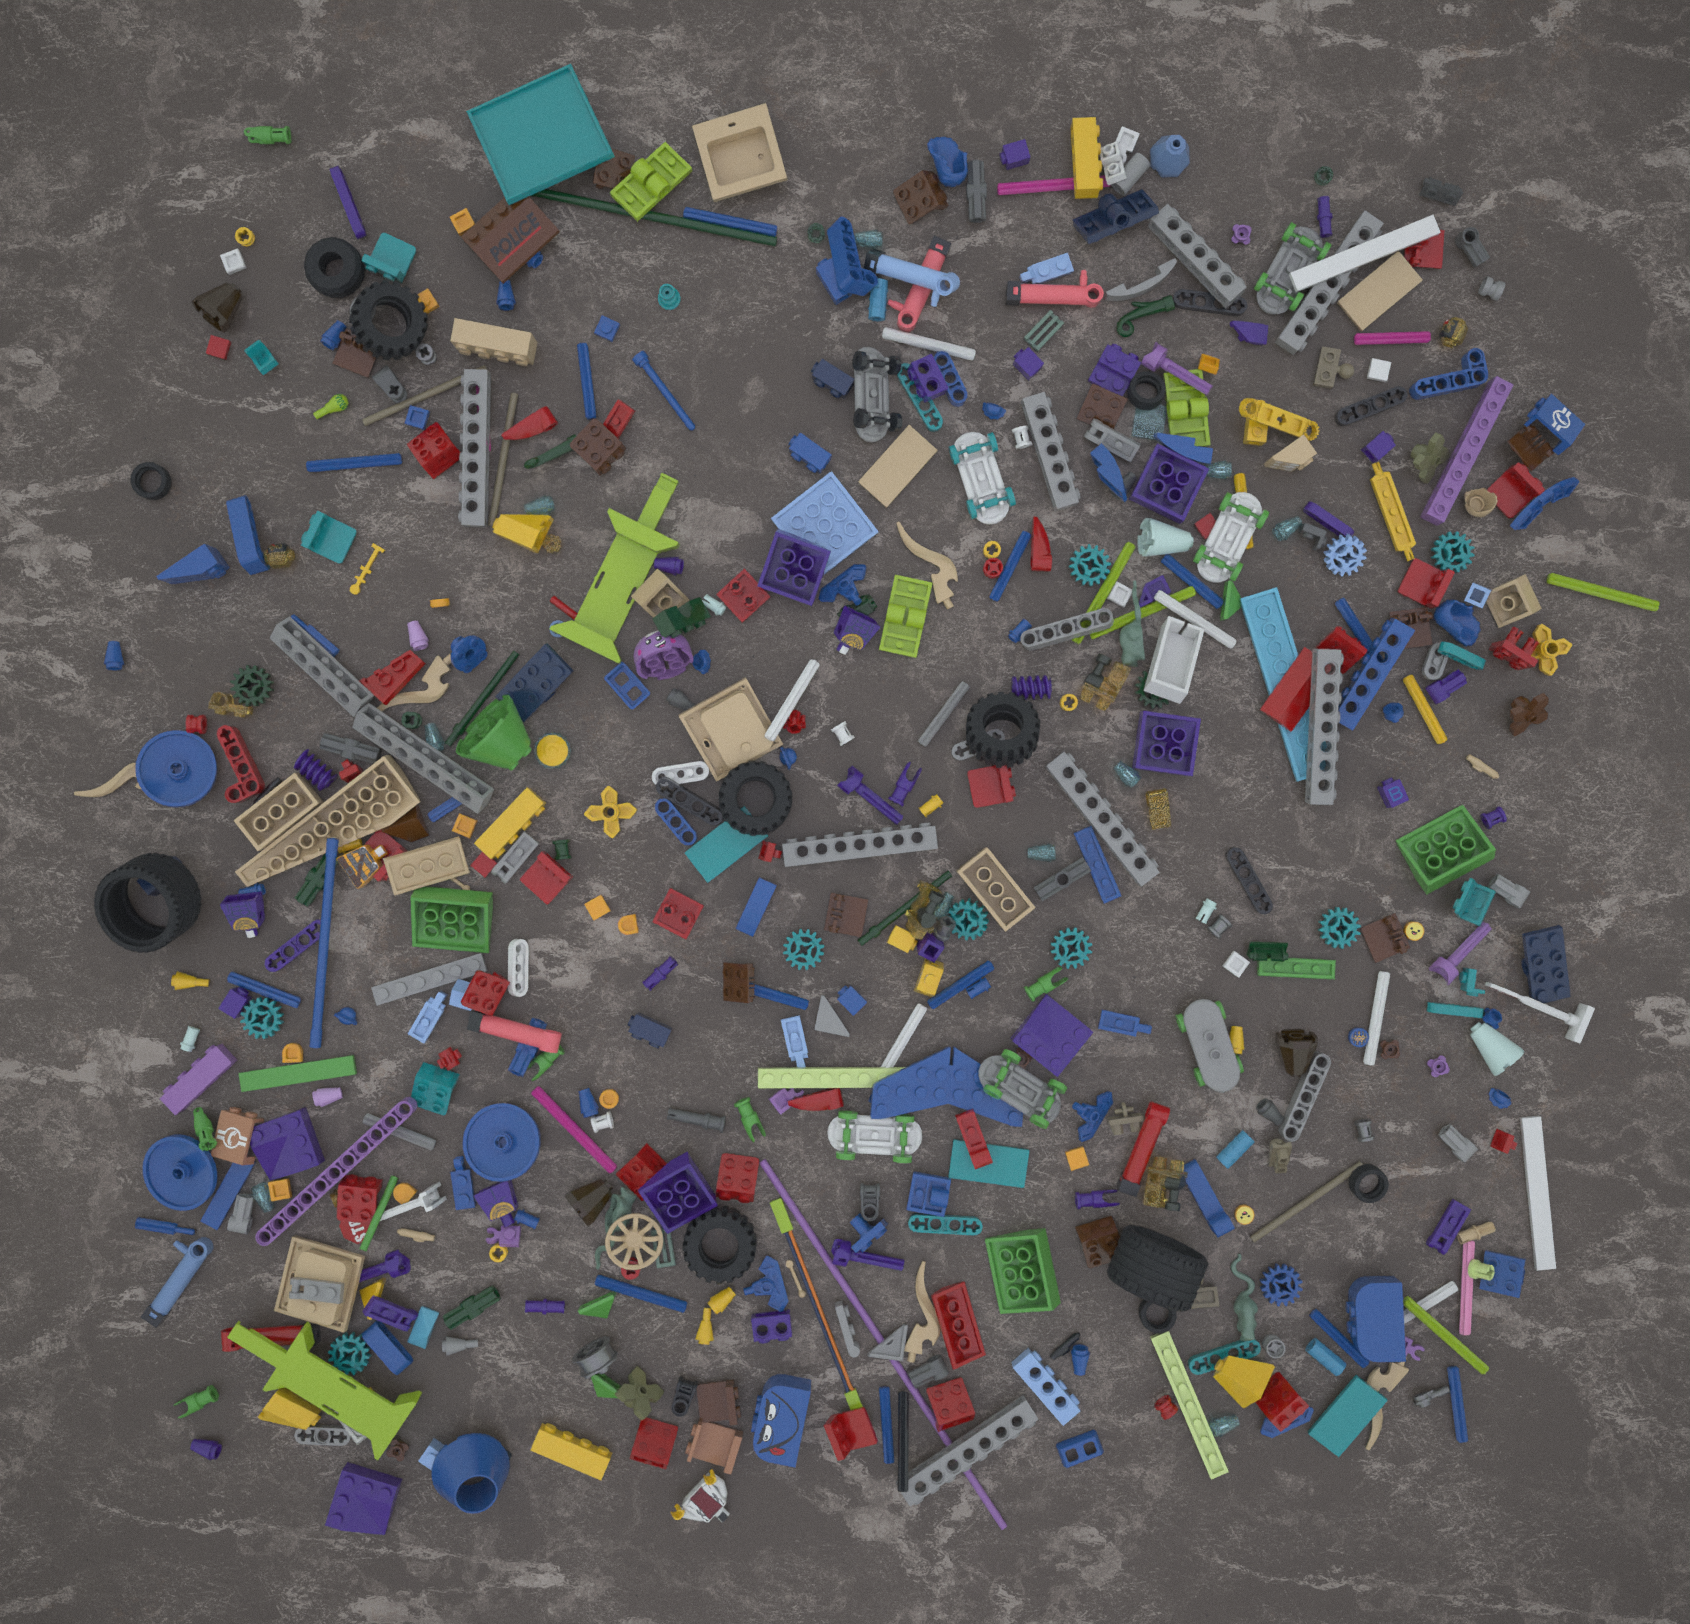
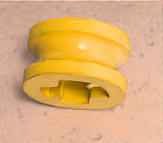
(247, 242)
(988, 545)
(1073, 705)
(494, 1257)

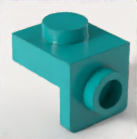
(261, 357)
(1467, 979)

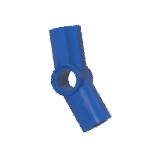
(525, 1053)

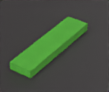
(1298, 968)

